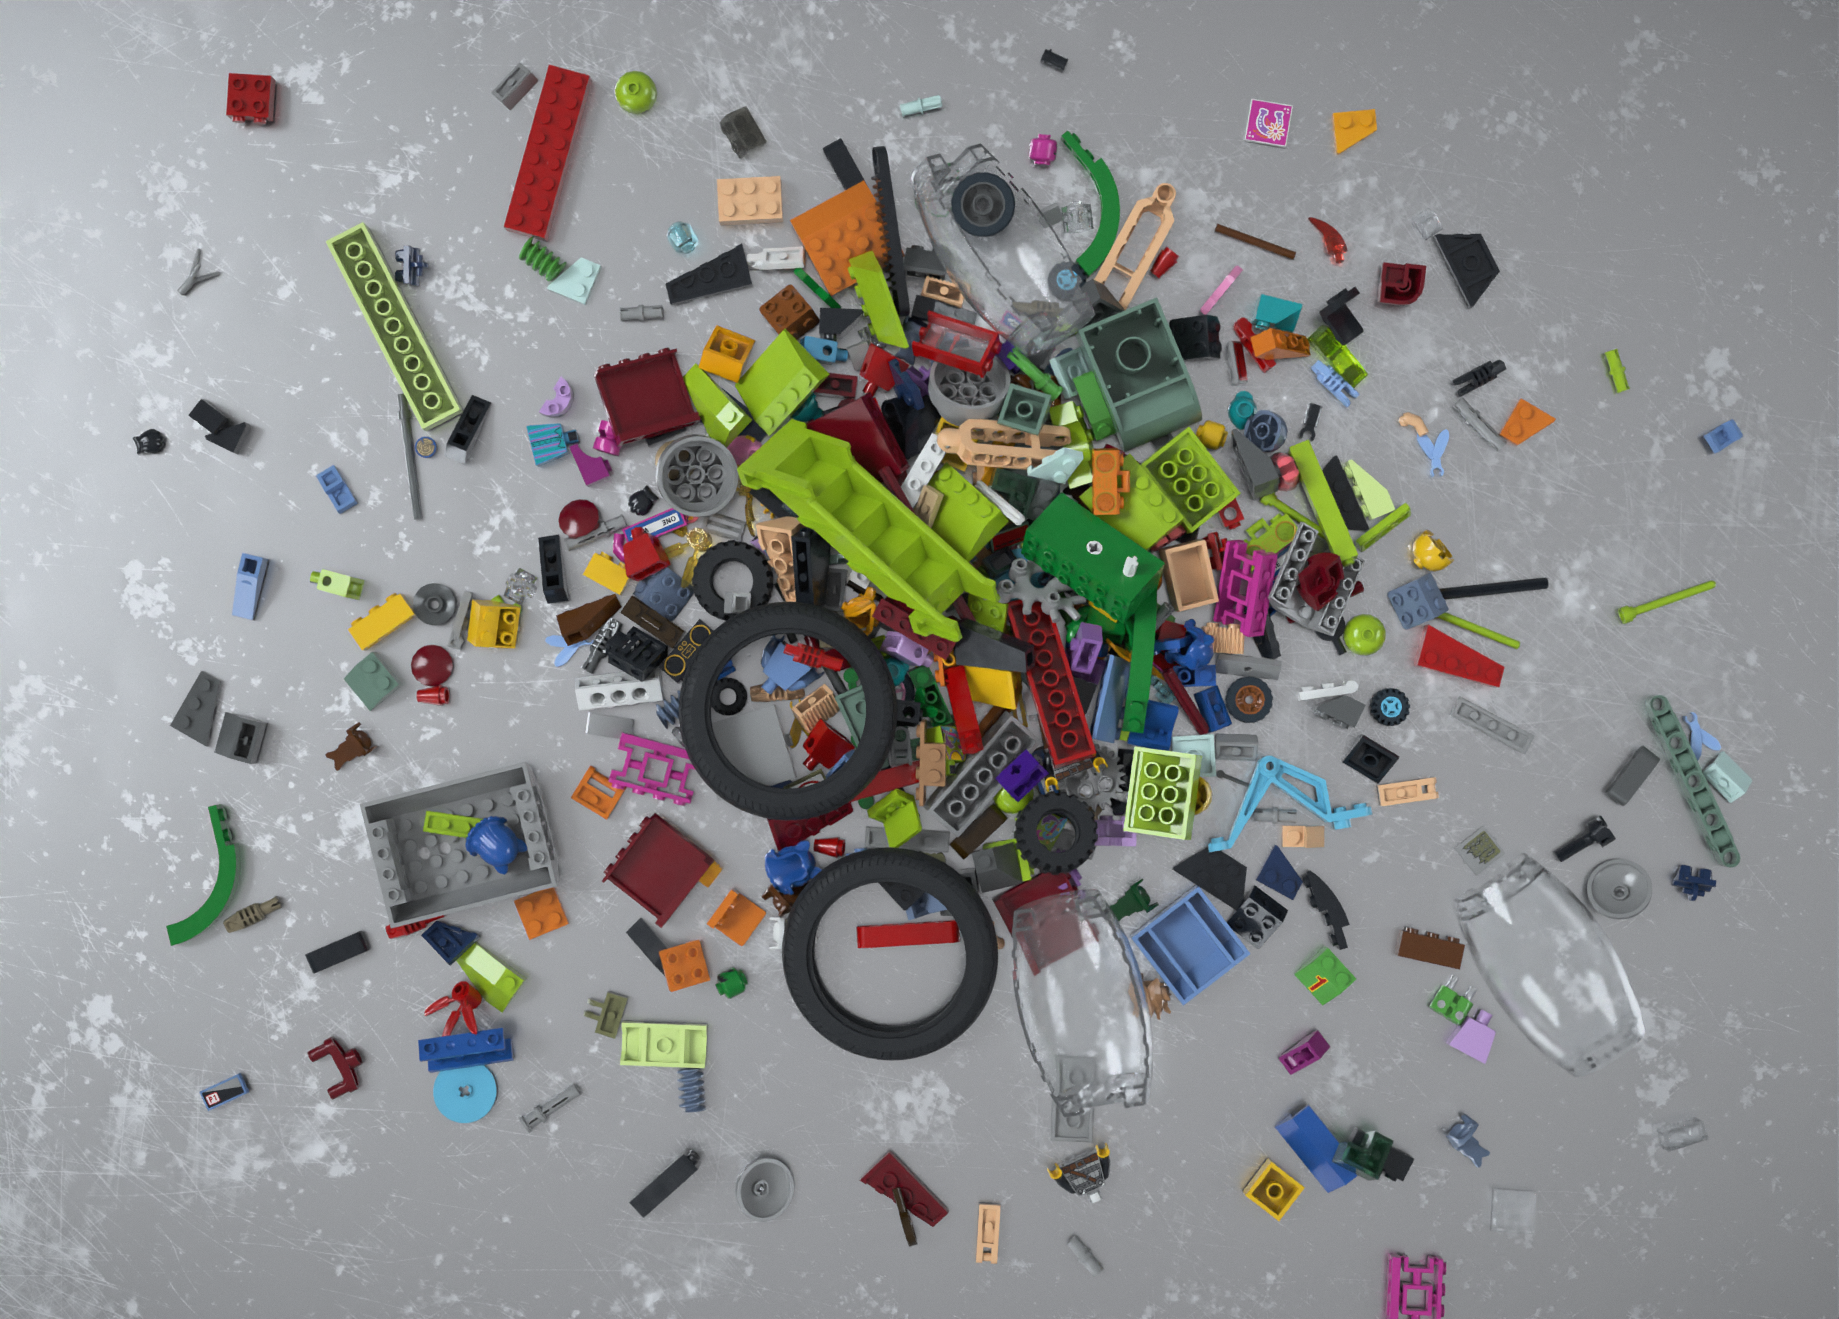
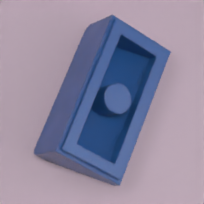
(1213, 708)

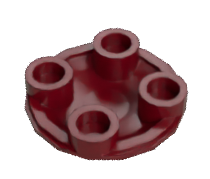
(578, 518)
(432, 665)

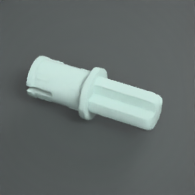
(921, 105)

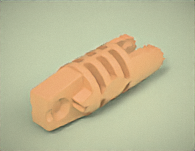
(758, 694)

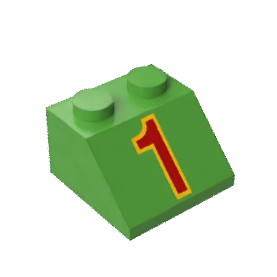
(1325, 976)

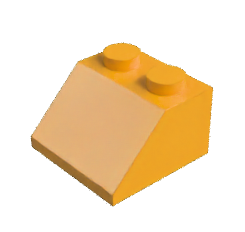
(726, 354)

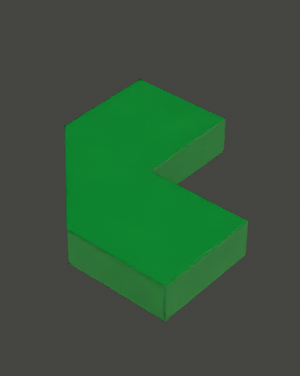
(816, 288)

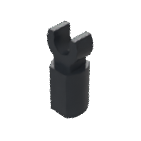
(1311, 420)

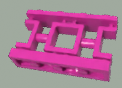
(1257, 592)
(660, 752)
(1396, 1297)

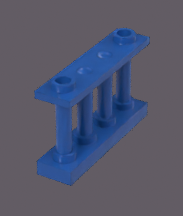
(465, 1050)

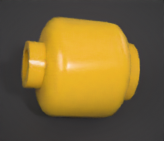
(1212, 434)

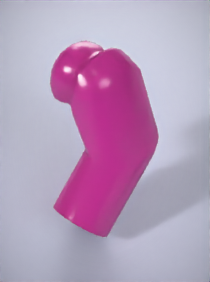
(618, 543)

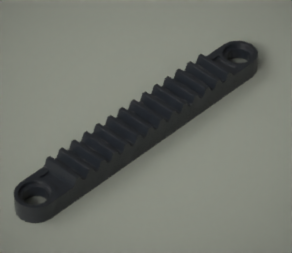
(890, 230)

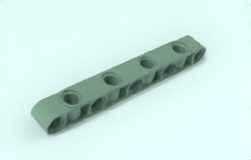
(1699, 796)

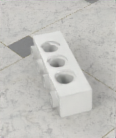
(609, 684)

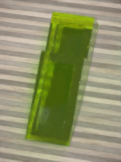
(1337, 356)

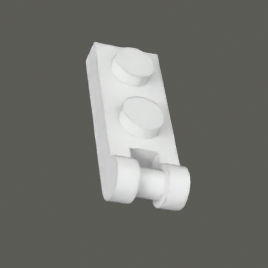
(1328, 690)

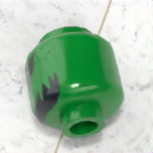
(731, 983)

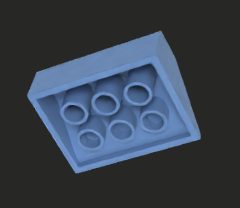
(1110, 700)

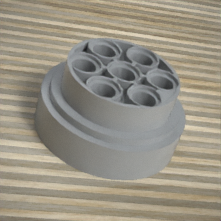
(966, 395)
(721, 487)

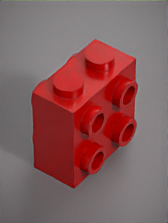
(250, 98)

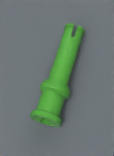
(1041, 380)

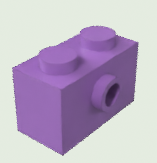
(1085, 647)

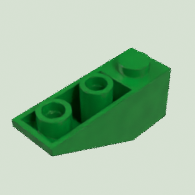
(922, 677)

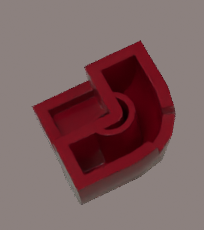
(1400, 283)
(1320, 579)

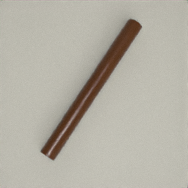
(1255, 241)

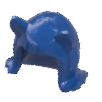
(1196, 654)
(494, 843)
(791, 867)

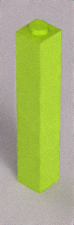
(1323, 503)

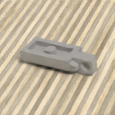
(461, 621)

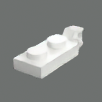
(777, 258)

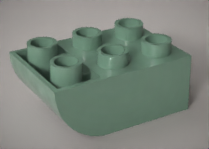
(1140, 374)

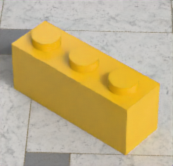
(382, 621)

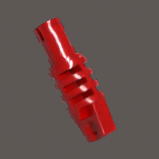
(813, 657)
(409, 928)

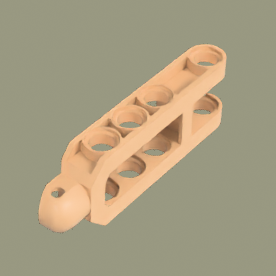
(1157, 204)
(967, 449)

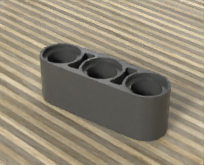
(1632, 775)

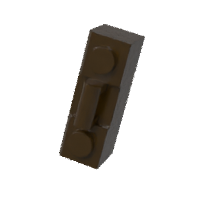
(653, 622)

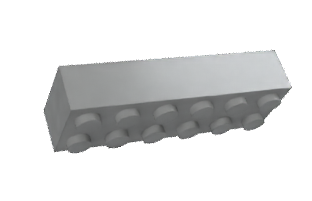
(975, 779)

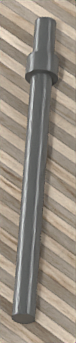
(404, 415)

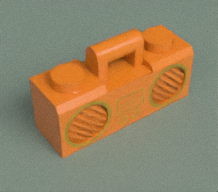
(1105, 493)

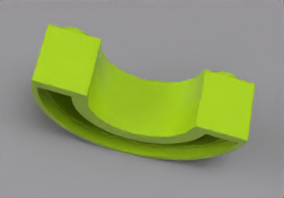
(1071, 416)

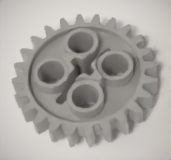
(1074, 784)

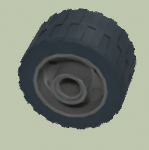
(979, 187)

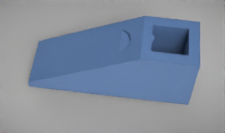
(248, 585)

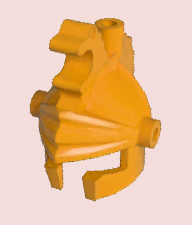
(860, 610)

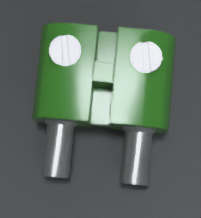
(1452, 1005)

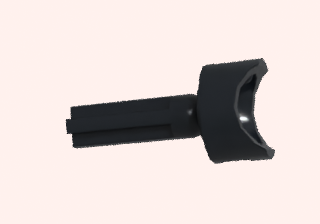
(1597, 832)

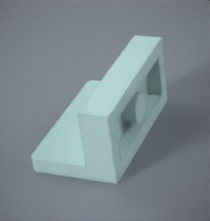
(1727, 777)

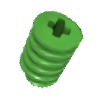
(540, 260)

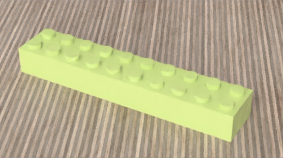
(394, 326)

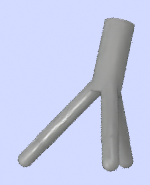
(183, 289)

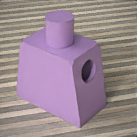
(906, 650)
(1474, 1037)

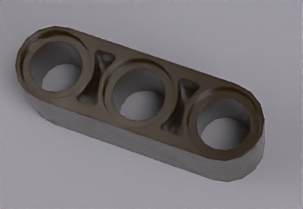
(978, 831)

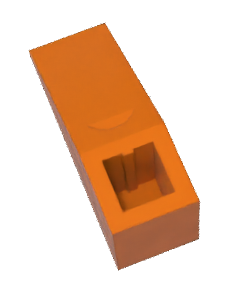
(1280, 345)

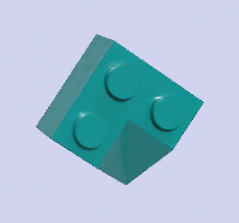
(1275, 313)

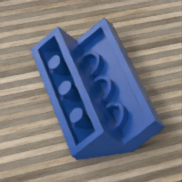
(1315, 1147)

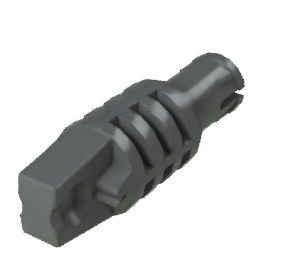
(598, 647)

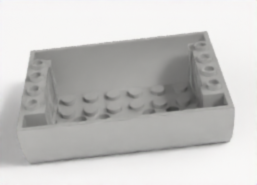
(457, 881)

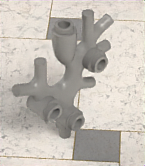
(1023, 589)

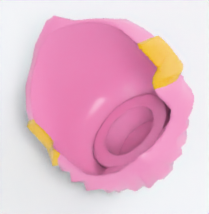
(743, 448)

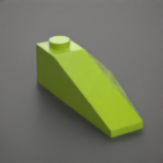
(717, 410)
(491, 976)

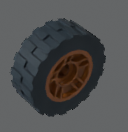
(1260, 703)

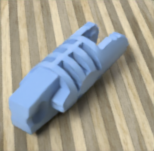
(1334, 382)

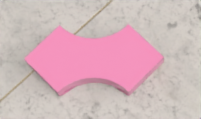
(1221, 290)

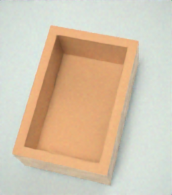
(750, 200)
(1188, 575)

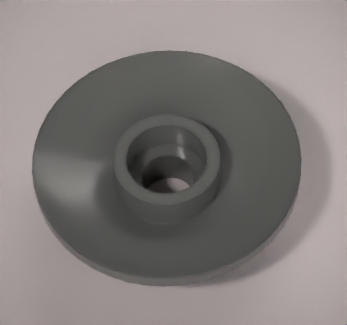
(428, 594)

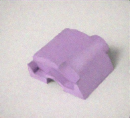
(562, 401)
(1111, 832)

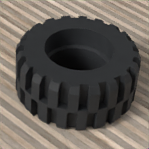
(726, 552)
(1076, 813)

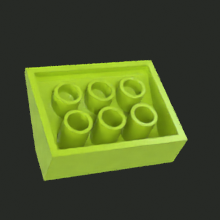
(877, 300)
(780, 382)
(1190, 479)
(1146, 511)
(965, 514)
(1162, 793)

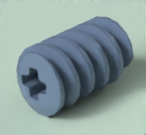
(669, 710)
(691, 1089)

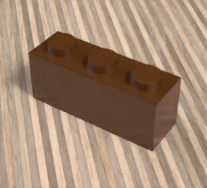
(1430, 948)

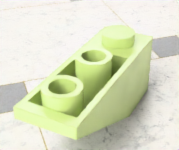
(1372, 494)

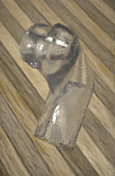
(865, 335)

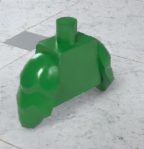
(1113, 631)

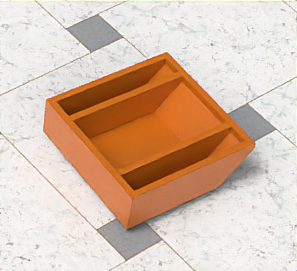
(839, 231)

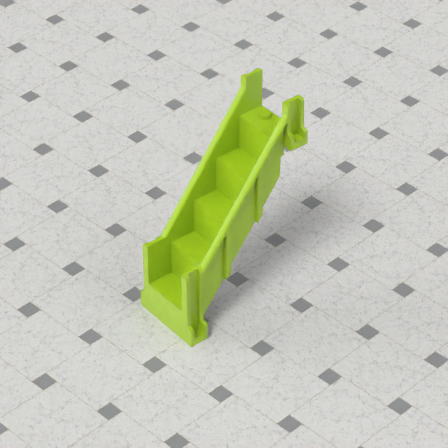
(866, 525)

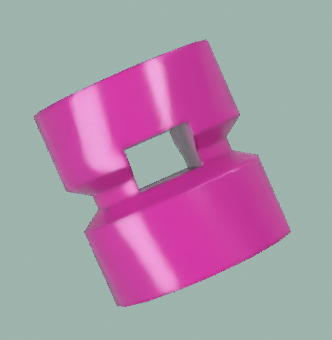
(606, 441)

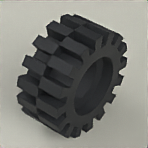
(741, 697)

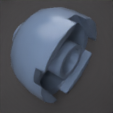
(1266, 430)

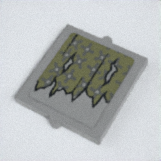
(1479, 850)

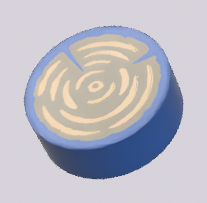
(426, 447)

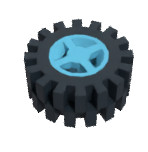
(1396, 709)

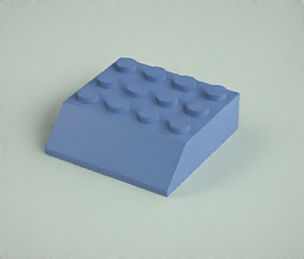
(1190, 945)

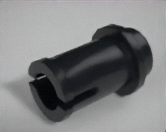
(1054, 59)

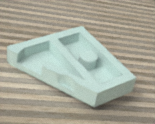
(576, 281)
(1057, 466)

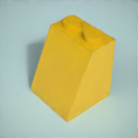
(994, 686)

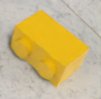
(607, 573)

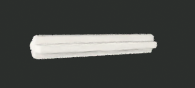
(1007, 509)

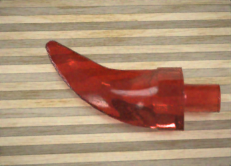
(1334, 242)

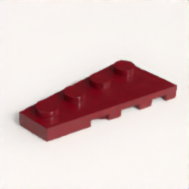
(791, 832)
(892, 1173)

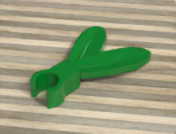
(928, 711)

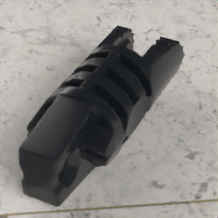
(1479, 376)

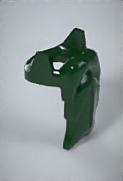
(1133, 901)

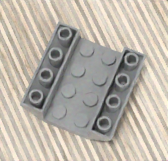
(1284, 593)

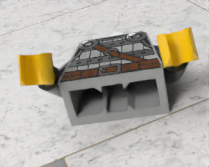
(1064, 772)
(1084, 1173)

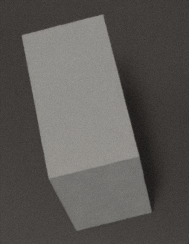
(757, 745)

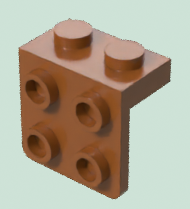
(789, 312)

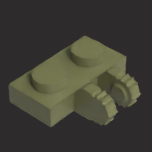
(611, 1014)

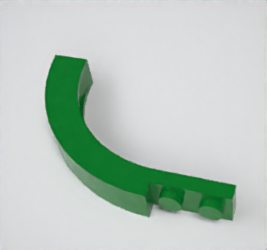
(1109, 202)
(1140, 665)
(224, 887)

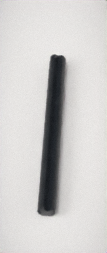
(1494, 588)

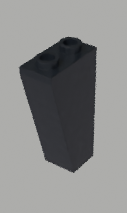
(810, 566)
(991, 648)
(666, 1182)

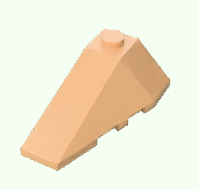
(776, 539)

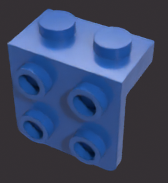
(1157, 728)

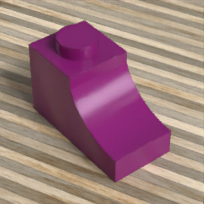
(592, 469)
(1305, 1052)

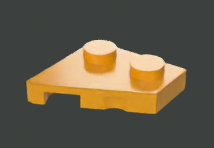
(1352, 127)

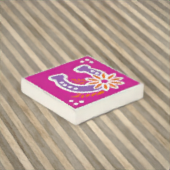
(1268, 123)

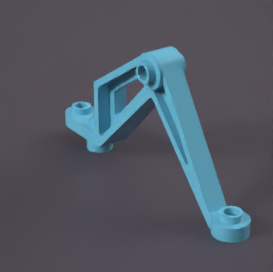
(1261, 781)

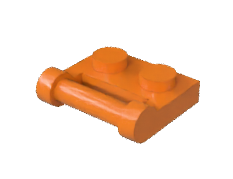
(594, 798)

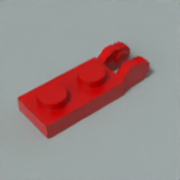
(1243, 331)

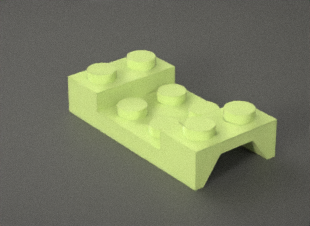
(664, 1044)

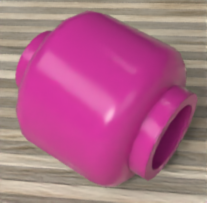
(1043, 149)

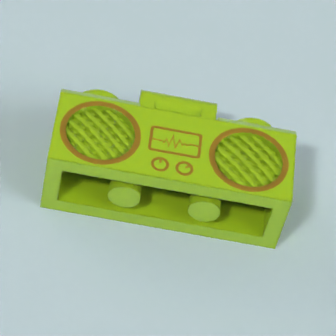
(1275, 538)

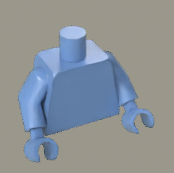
(783, 670)

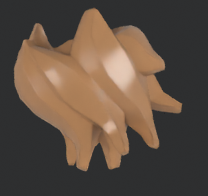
(1157, 996)

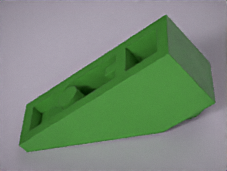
(1094, 406)

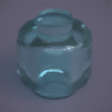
(682, 237)

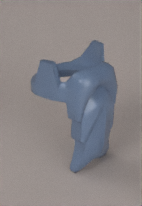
(911, 330)
(1463, 1141)

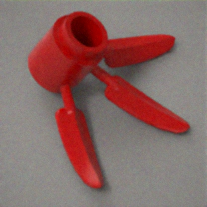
(468, 998)

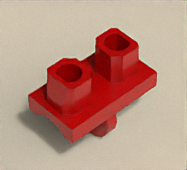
(1214, 543)

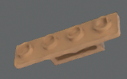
(932, 763)

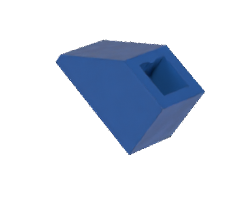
(1200, 677)

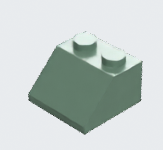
(1025, 409)
(372, 680)

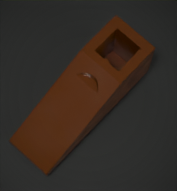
(587, 619)

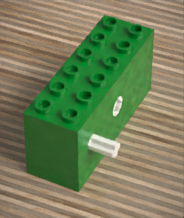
(1092, 558)

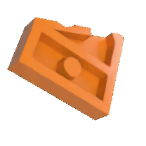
(1524, 422)

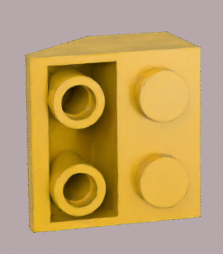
(493, 624)

